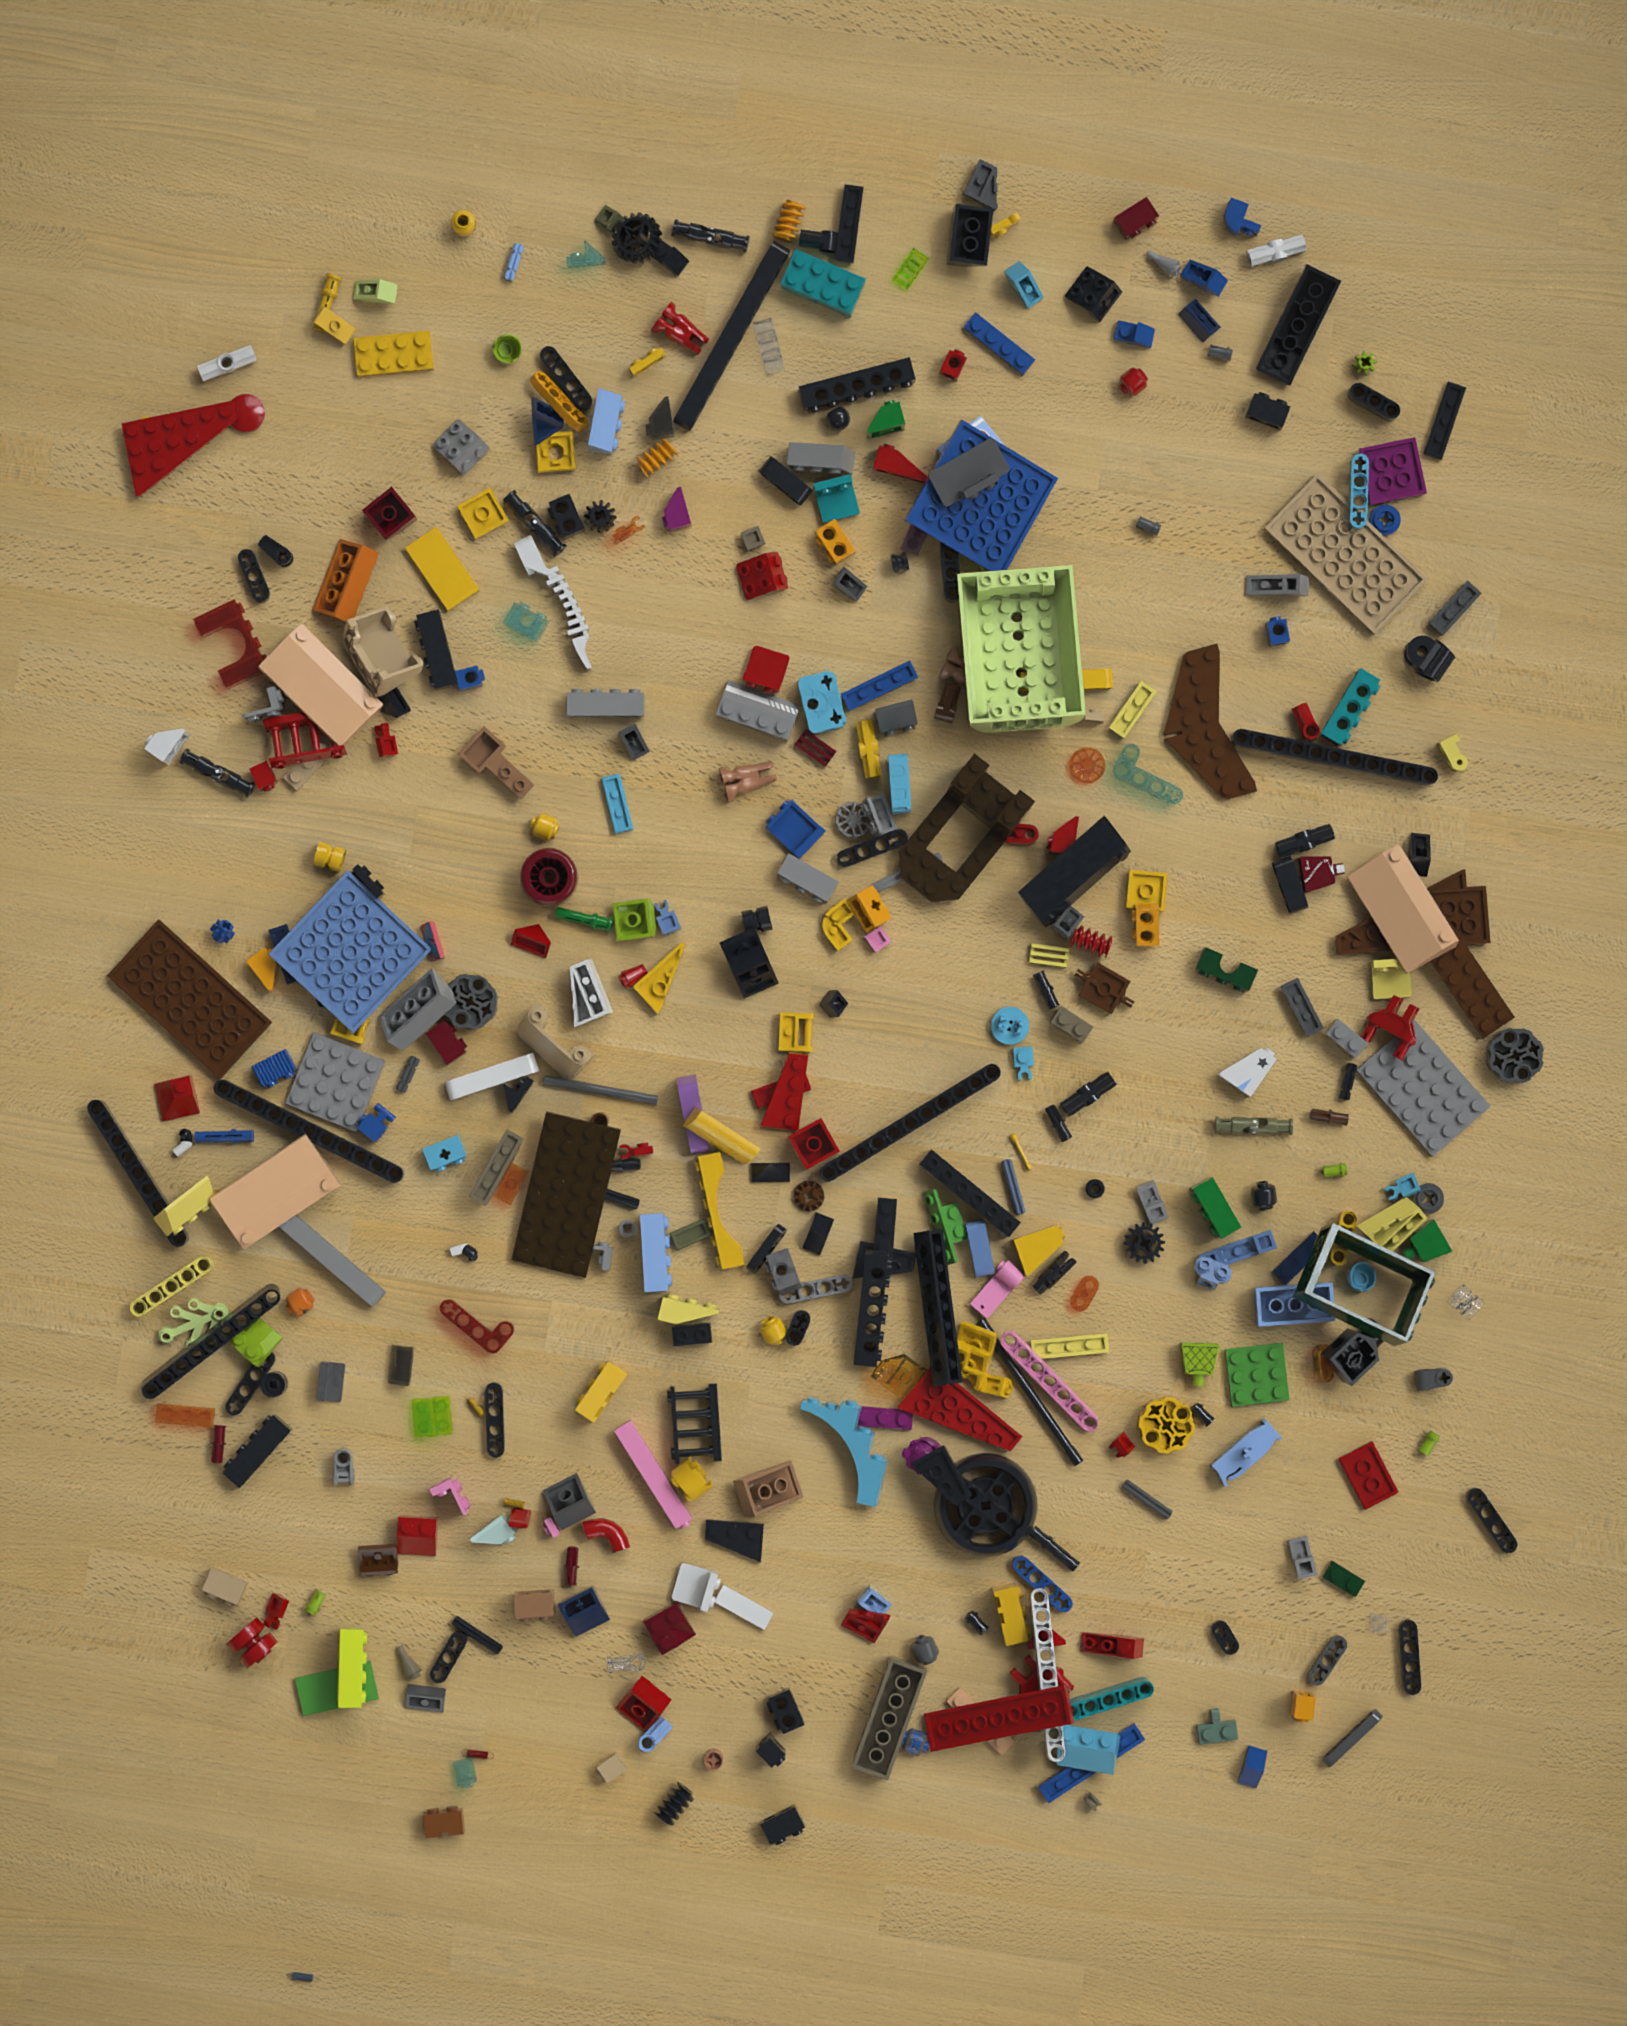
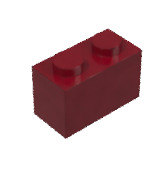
(1136, 218)
(446, 1042)

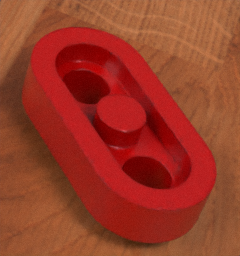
(1019, 835)

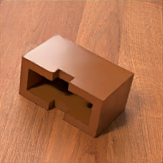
(443, 1821)

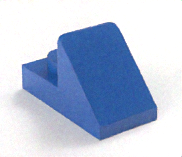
(1134, 334)

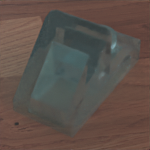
(591, 258)

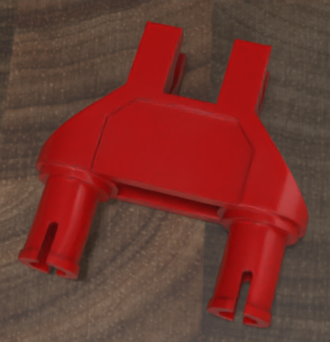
(1394, 1023)
(1030, 1682)

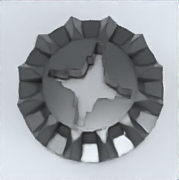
(1437, 1199)

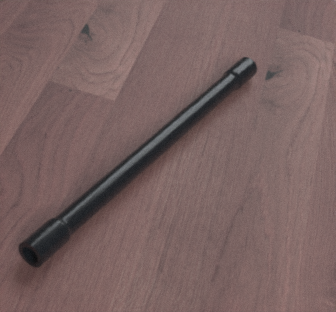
(1069, 1449)

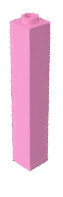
(653, 1475)

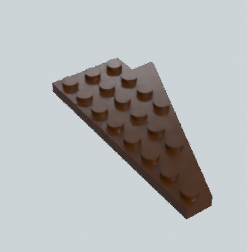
(1463, 906)

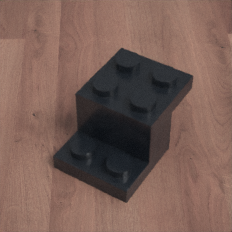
(749, 962)

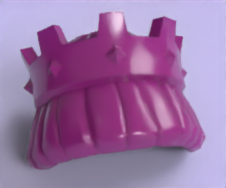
(919, 1449)

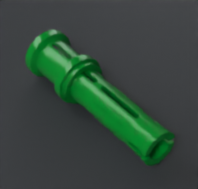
(593, 921)

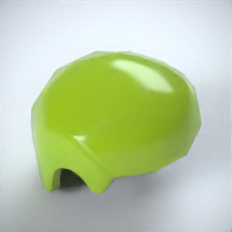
(507, 348)

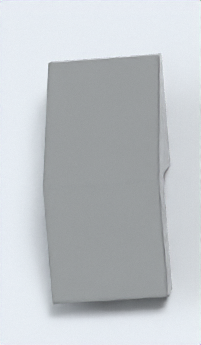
(1302, 1557)

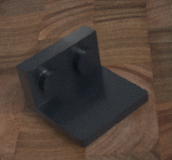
(1094, 293)

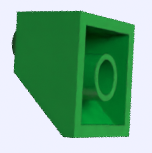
(887, 420)

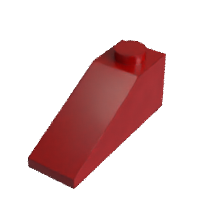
(896, 464)

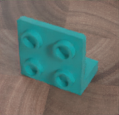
(836, 498)

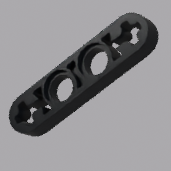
(564, 379)
(871, 845)
(249, 1381)
(499, 1419)
(1490, 1521)
(1407, 1657)

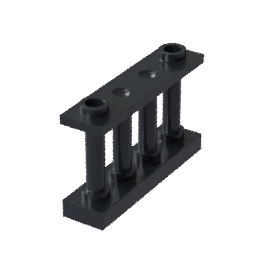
(712, 1431)

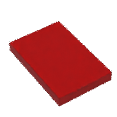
(1368, 1475)

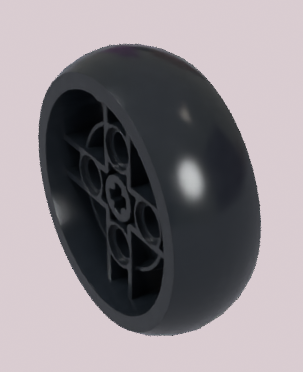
(1004, 1502)

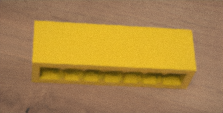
(721, 1136)

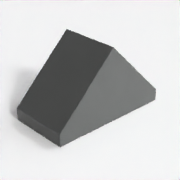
(849, 584)
(634, 741)
(1067, 922)

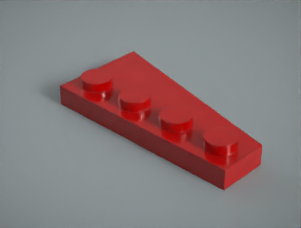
(787, 1097)

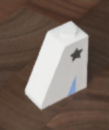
(1249, 1071)

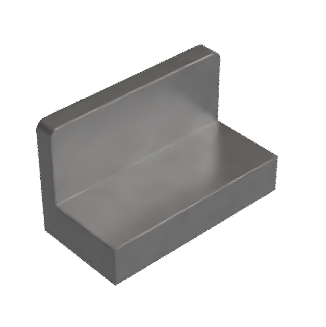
(330, 1381)

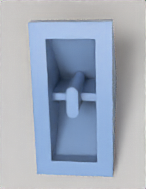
(873, 1601)

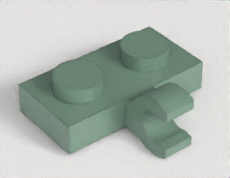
(1217, 1730)

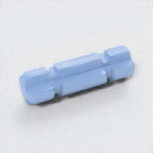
(513, 262)

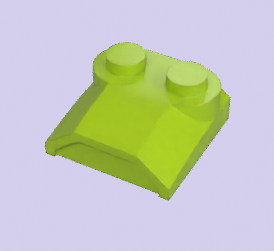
(634, 919)
(256, 1341)

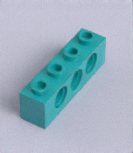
(1361, 679)

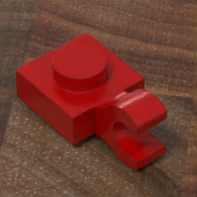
(385, 743)
(642, 1149)
(276, 1608)

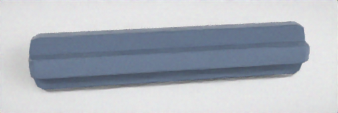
(1013, 1187)

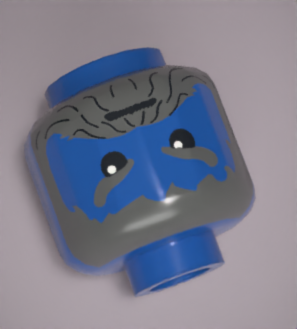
(915, 1742)

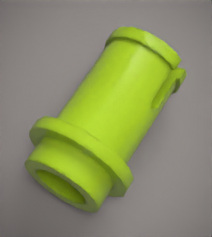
(1335, 1170)
(1429, 1443)
(315, 1602)

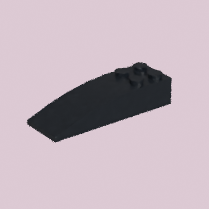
(1298, 324)

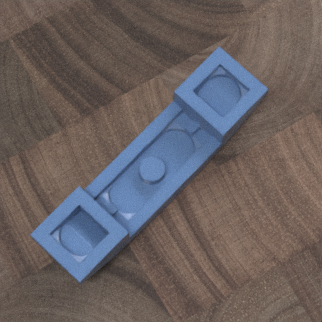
(1242, 1248)

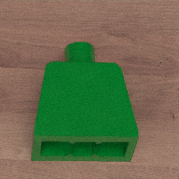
(1427, 1243)

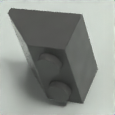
(896, 717)
(569, 1501)

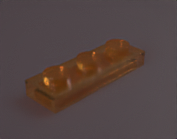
(185, 1415)

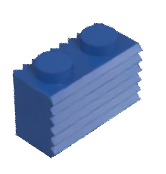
(274, 1068)

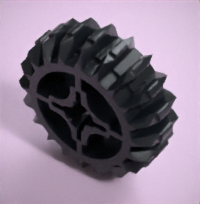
(645, 225)

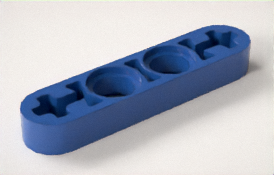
(1044, 1581)

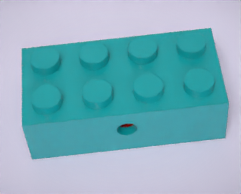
(823, 283)

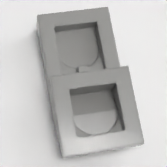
(1152, 1202)

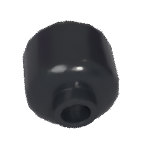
(1264, 1195)

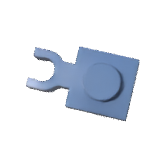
(667, 920)

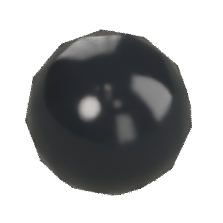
(838, 419)

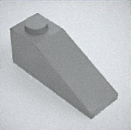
(1278, 585)

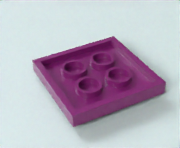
(1394, 471)

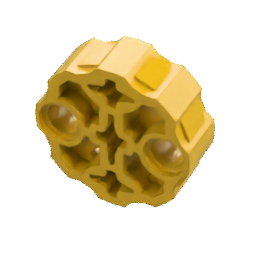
(1185, 1423)

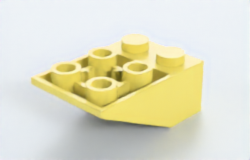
(679, 1311)

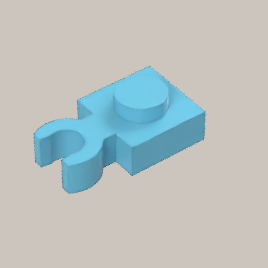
(1023, 1058)
(1405, 1186)

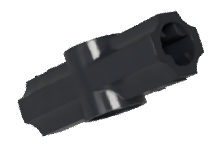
(1305, 840)
(1088, 1094)

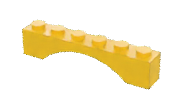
(729, 1250)

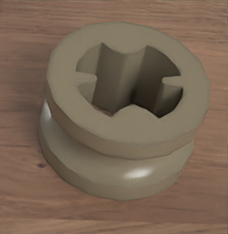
(1092, 1801)

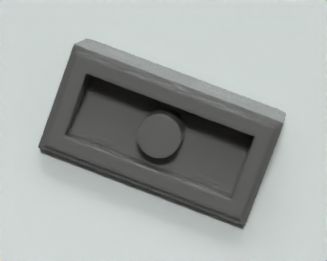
(425, 1698)

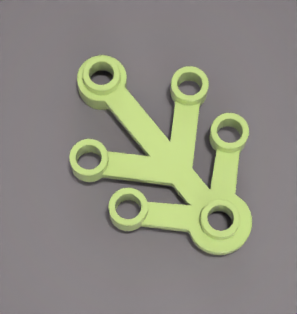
(196, 1321)

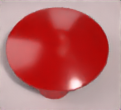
(249, 412)

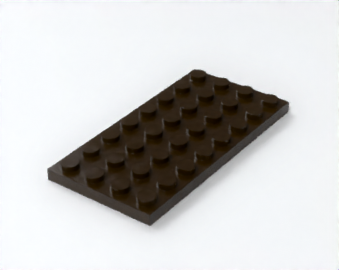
(566, 1194)

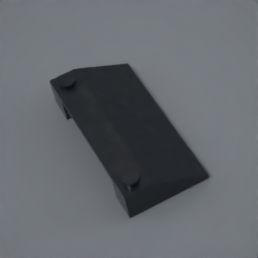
(1074, 871)

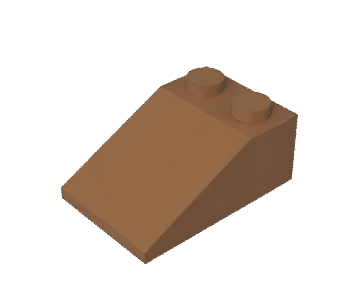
(768, 1489)

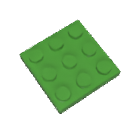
(1257, 1374)

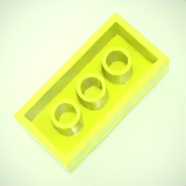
(350, 1667)

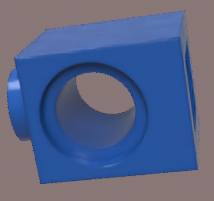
(1274, 639)
(461, 678)

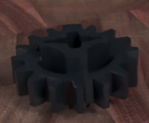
(1135, 1246)

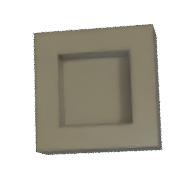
(753, 538)

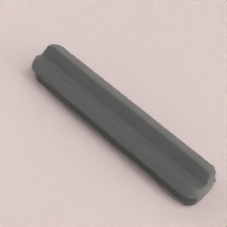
(1147, 1499)

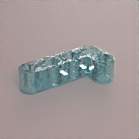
(1149, 778)

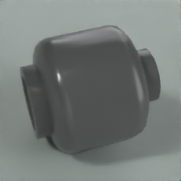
(924, 1649)

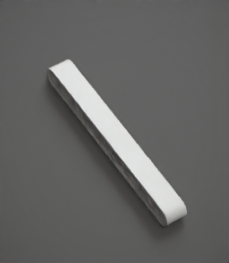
(1042, 1665)

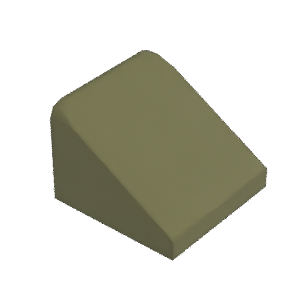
(609, 218)

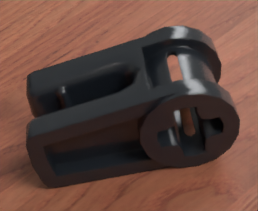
(275, 550)

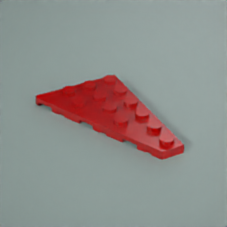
(165, 441)

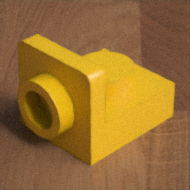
(997, 1386)

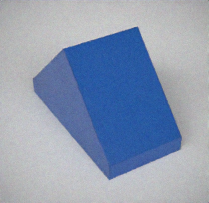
(1253, 1766)

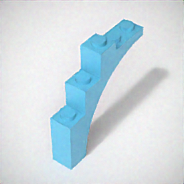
(844, 1420)

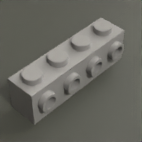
(605, 704)

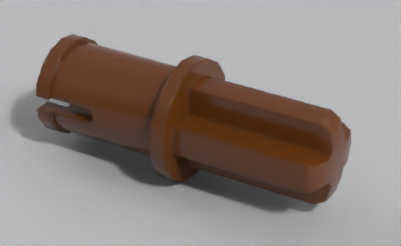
(1329, 1116)

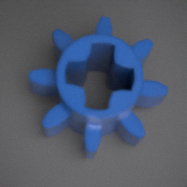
(222, 931)

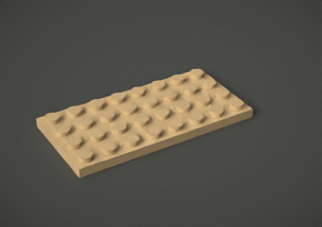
(1349, 562)

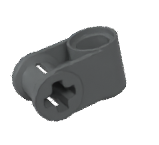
(1429, 1378)

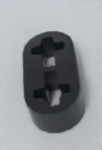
(1221, 1640)

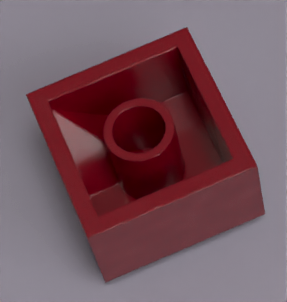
(389, 514)
(669, 1627)

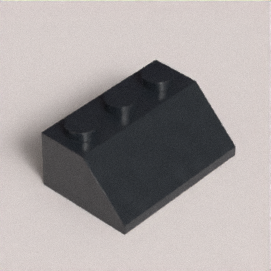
(969, 236)

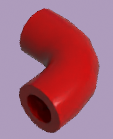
(609, 1530)

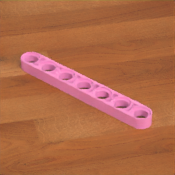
(1045, 1372)

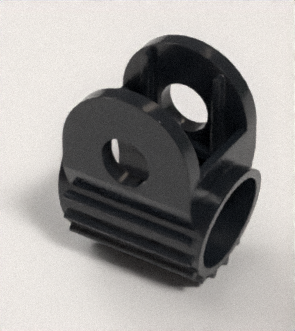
(1435, 661)

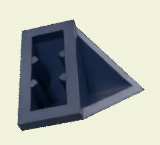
(545, 420)

